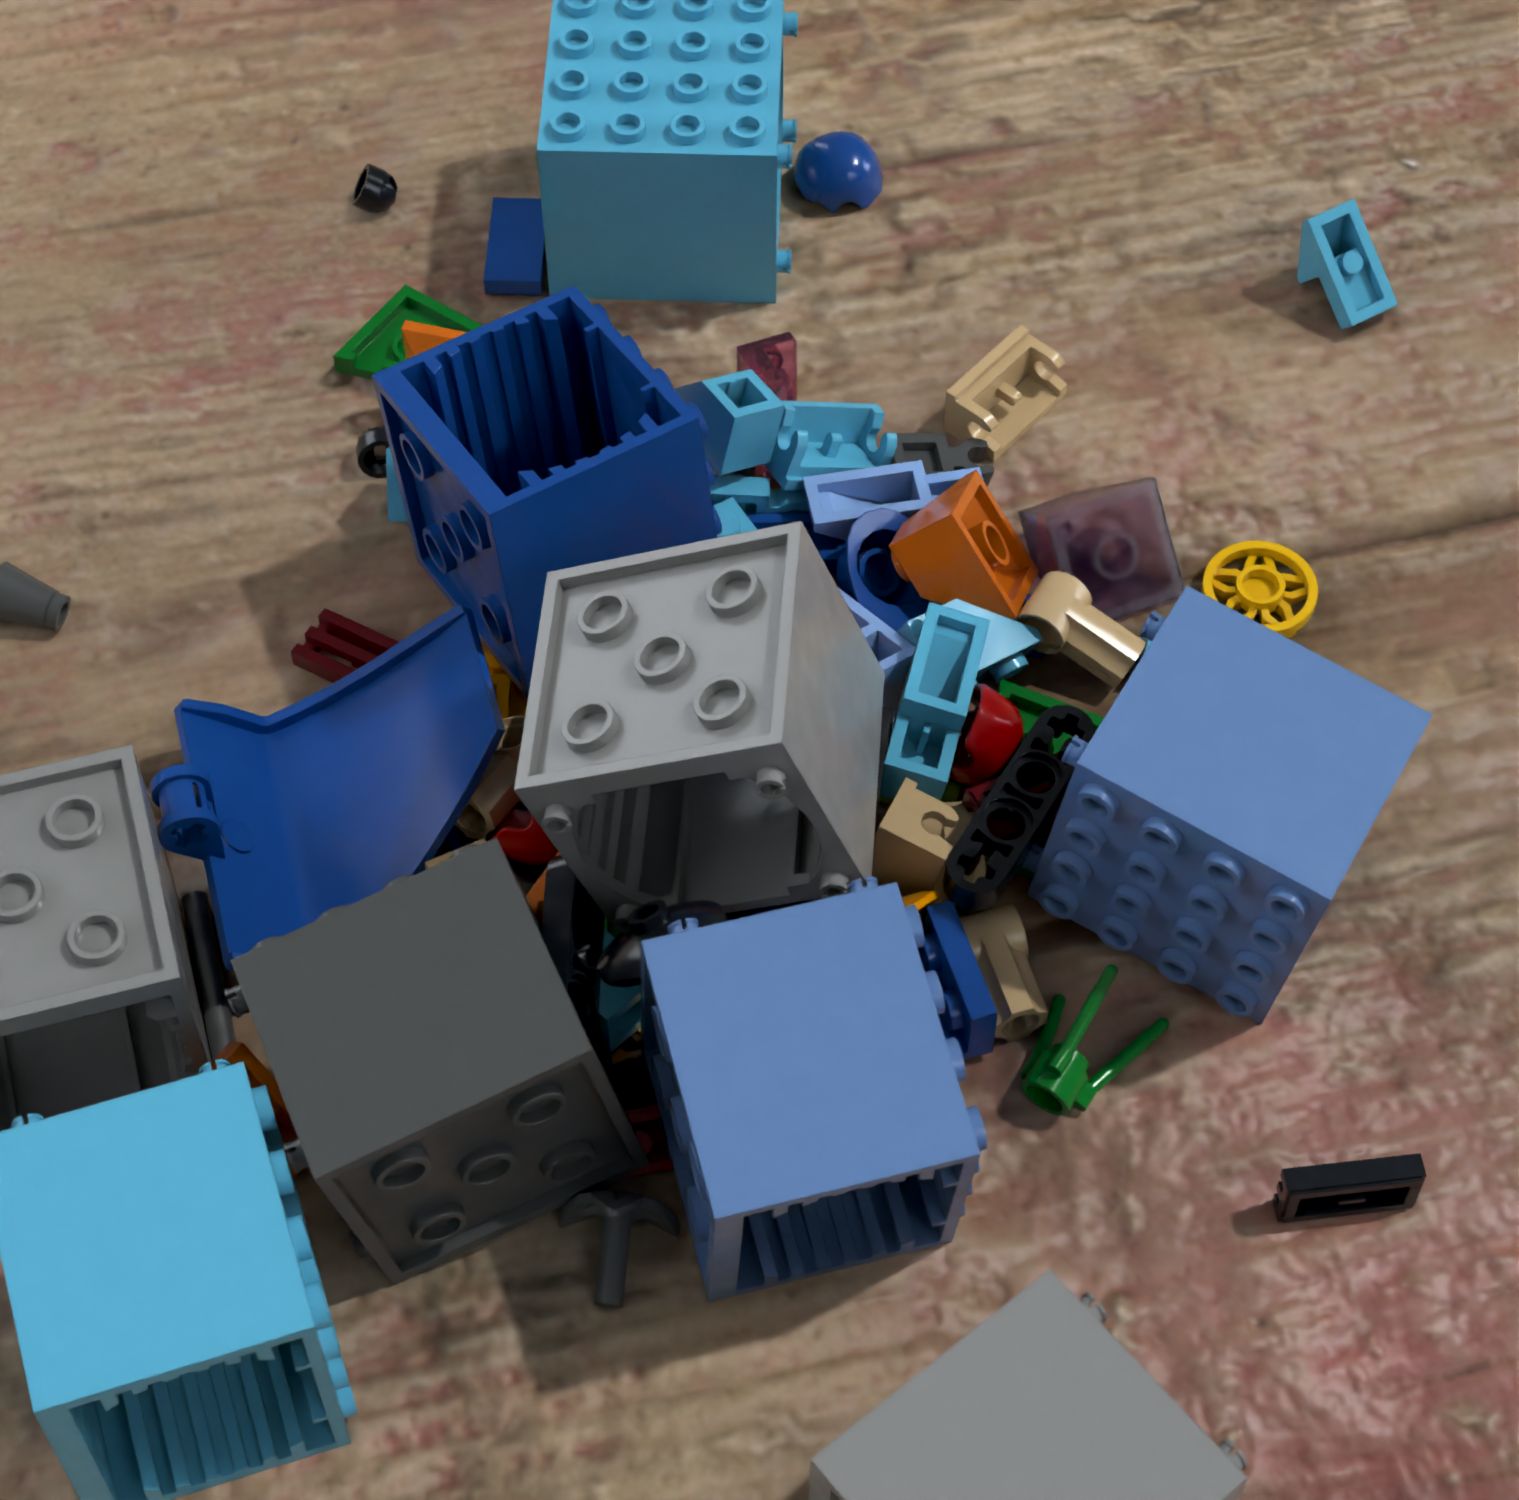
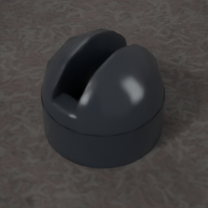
(374, 190)
(366, 458)

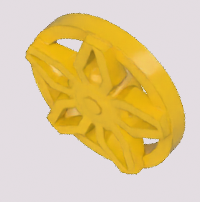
(1261, 587)

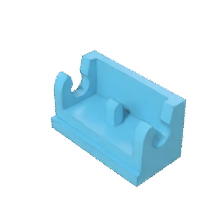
(828, 439)

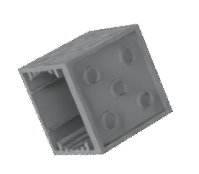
(704, 726)
(89, 942)
(1030, 1411)

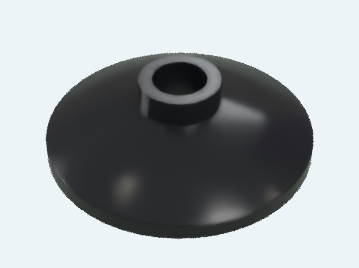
(621, 959)

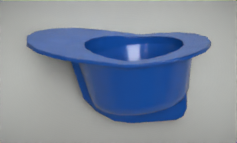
(868, 571)

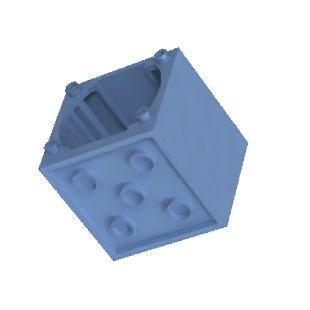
(1222, 802)
(807, 1088)

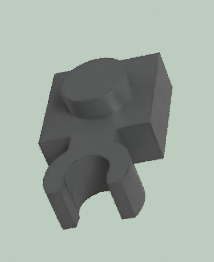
(938, 457)

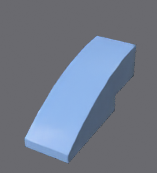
(843, 496)

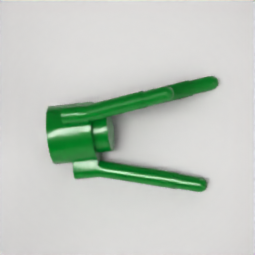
(1058, 1076)

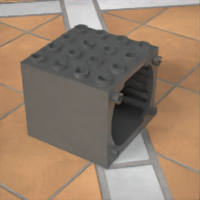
(434, 1063)

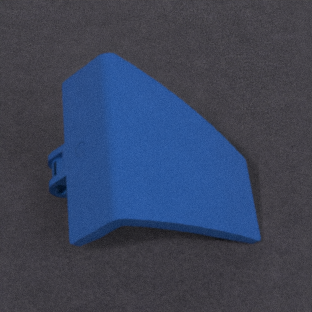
(334, 787)

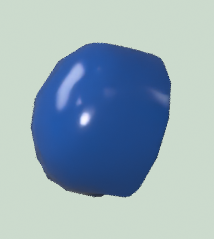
(838, 171)

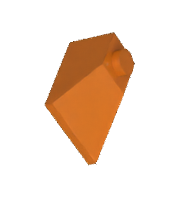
(965, 551)

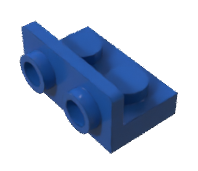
(968, 1004)

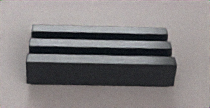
(1349, 1188)

